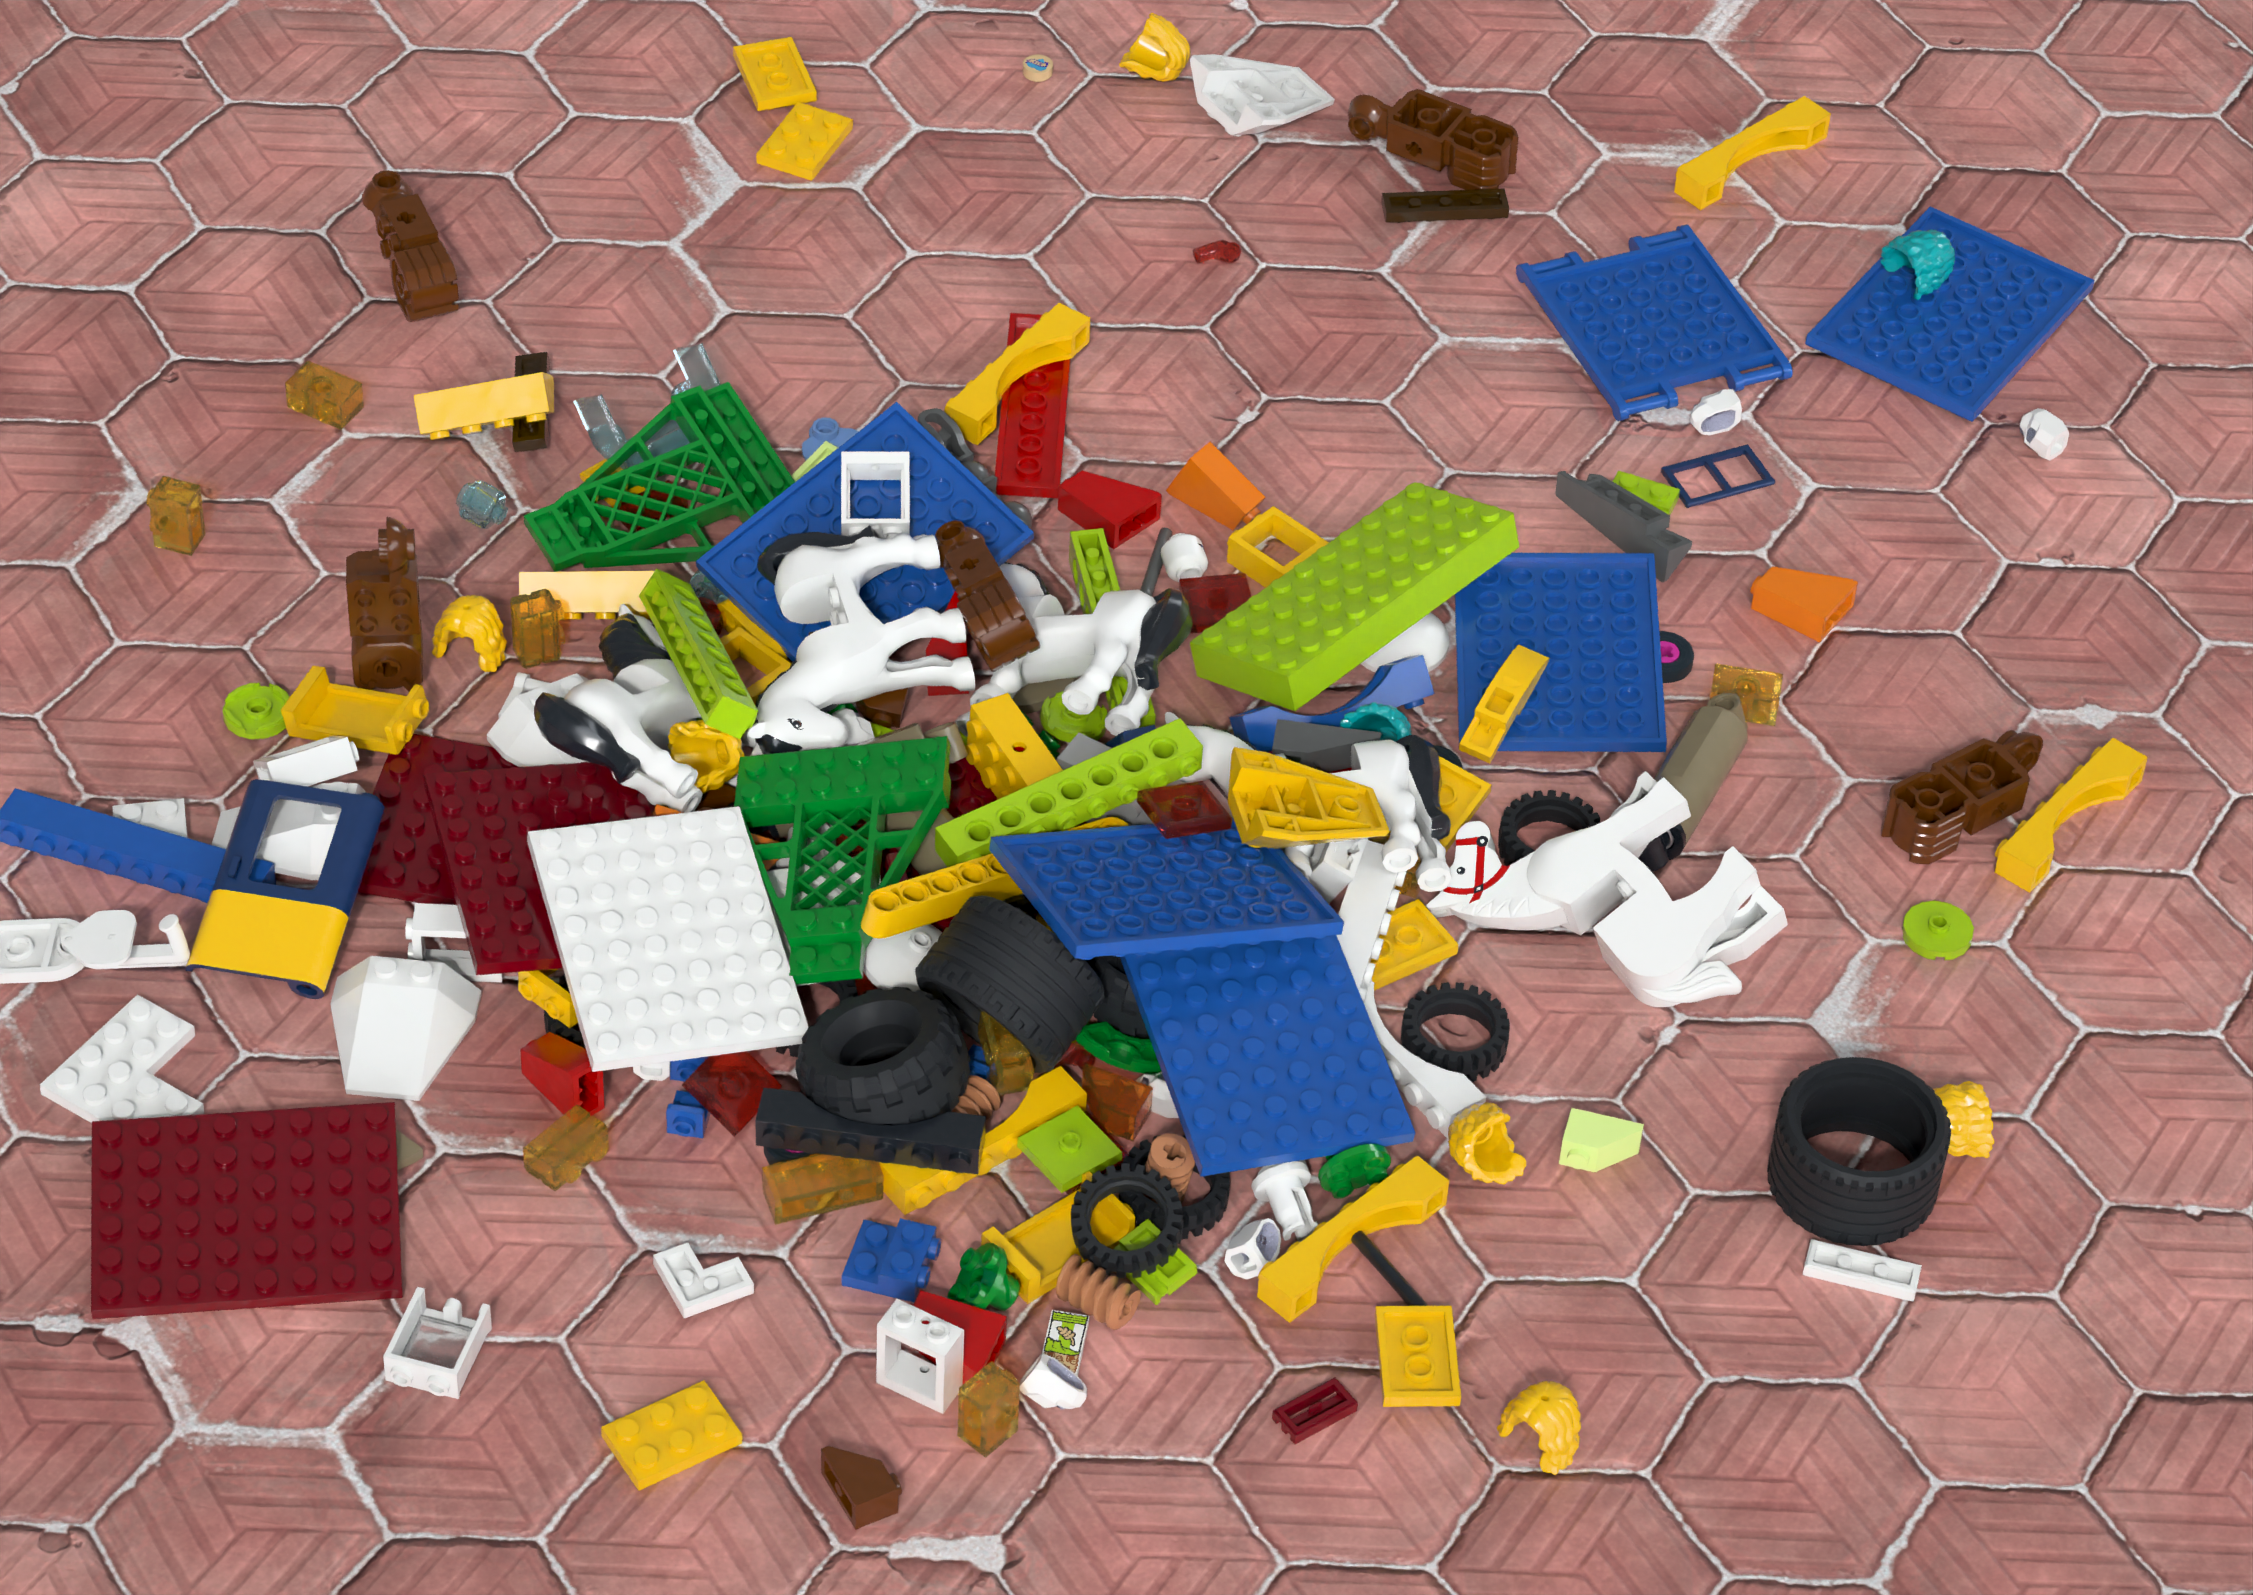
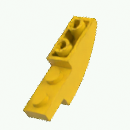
(1503, 702)

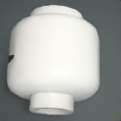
(1184, 557)

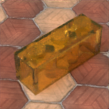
(819, 1185)

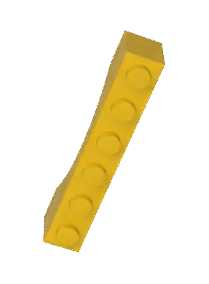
(1792, 127)
(1052, 339)
(2105, 777)
(1045, 1099)
(1403, 1198)

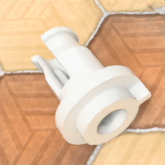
(1284, 1190)

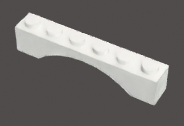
(1431, 1089)

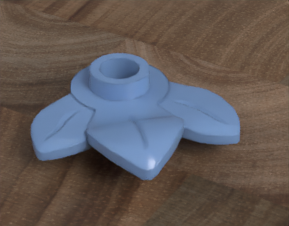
(825, 430)

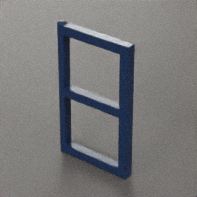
(1708, 461)

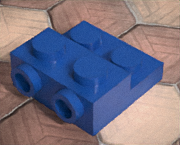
(892, 1259)

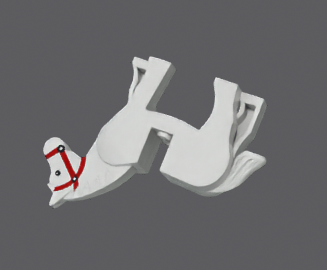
(1653, 944)

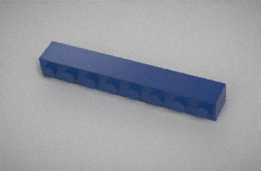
(116, 845)

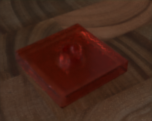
(1213, 597)
(1184, 809)
(730, 1088)

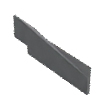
(1624, 519)

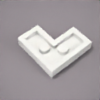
(699, 1288)

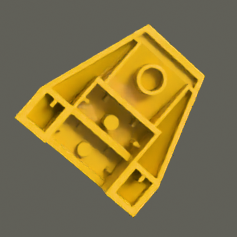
(1295, 805)

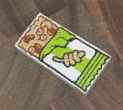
(1066, 1338)

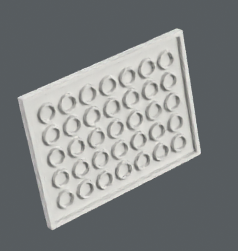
(667, 938)

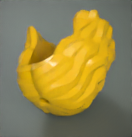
(1158, 51)
(476, 619)
(706, 750)
(1969, 1119)
(1482, 1144)
(1553, 1415)

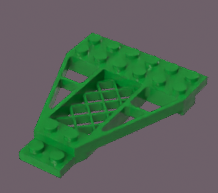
(719, 437)
(823, 788)

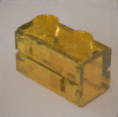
(536, 628)
(566, 1148)

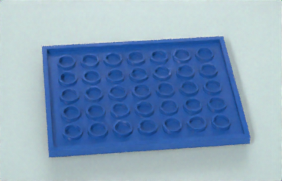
(1965, 336)
(939, 494)
(1602, 644)
(1152, 894)
(1267, 1052)

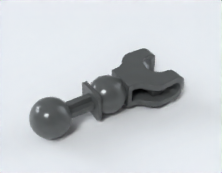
(953, 440)

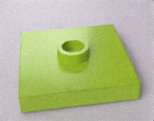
(1069, 1148)

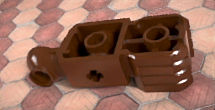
(1438, 134)
(418, 259)
(984, 596)
(385, 611)
(1960, 793)

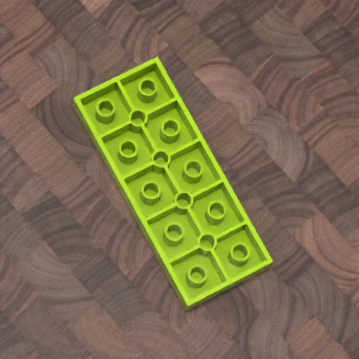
(1354, 595)

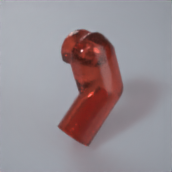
(1218, 250)
(1076, 1056)

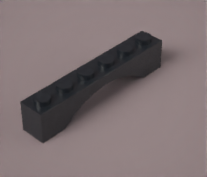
(942, 1143)

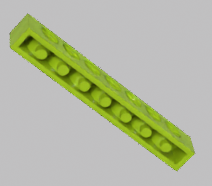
(1093, 577)
(698, 654)
(1075, 793)

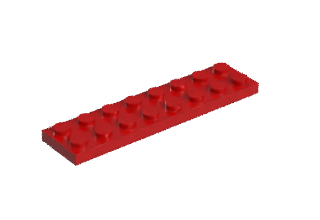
(1032, 425)

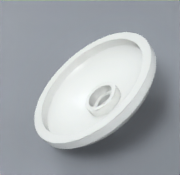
(1424, 638)
(893, 959)

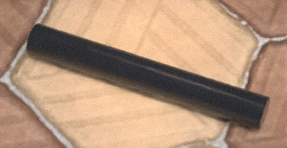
(1387, 1270)

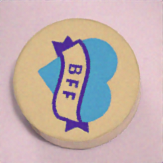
(1037, 68)

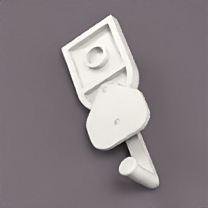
(62, 947)

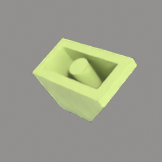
(1598, 1140)

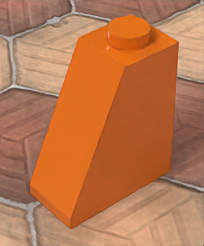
(1216, 488)
(1803, 599)

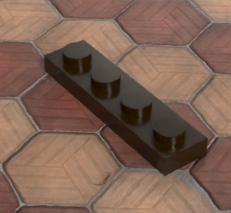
(1445, 205)
(530, 435)

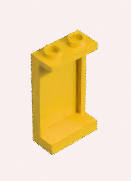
(365, 716)
(1045, 1241)

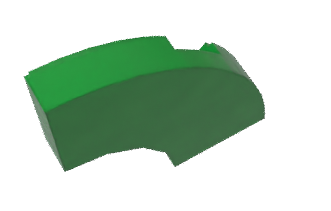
(1119, 1049)

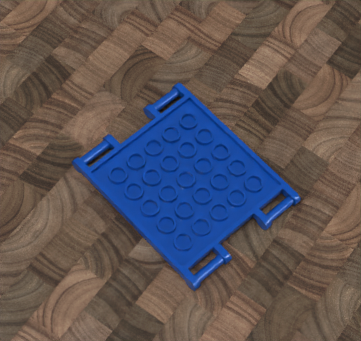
(1654, 320)

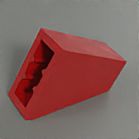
(1108, 504)
(563, 1073)
(982, 1330)

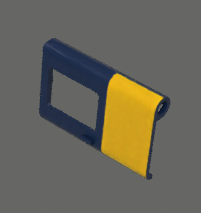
(280, 928)

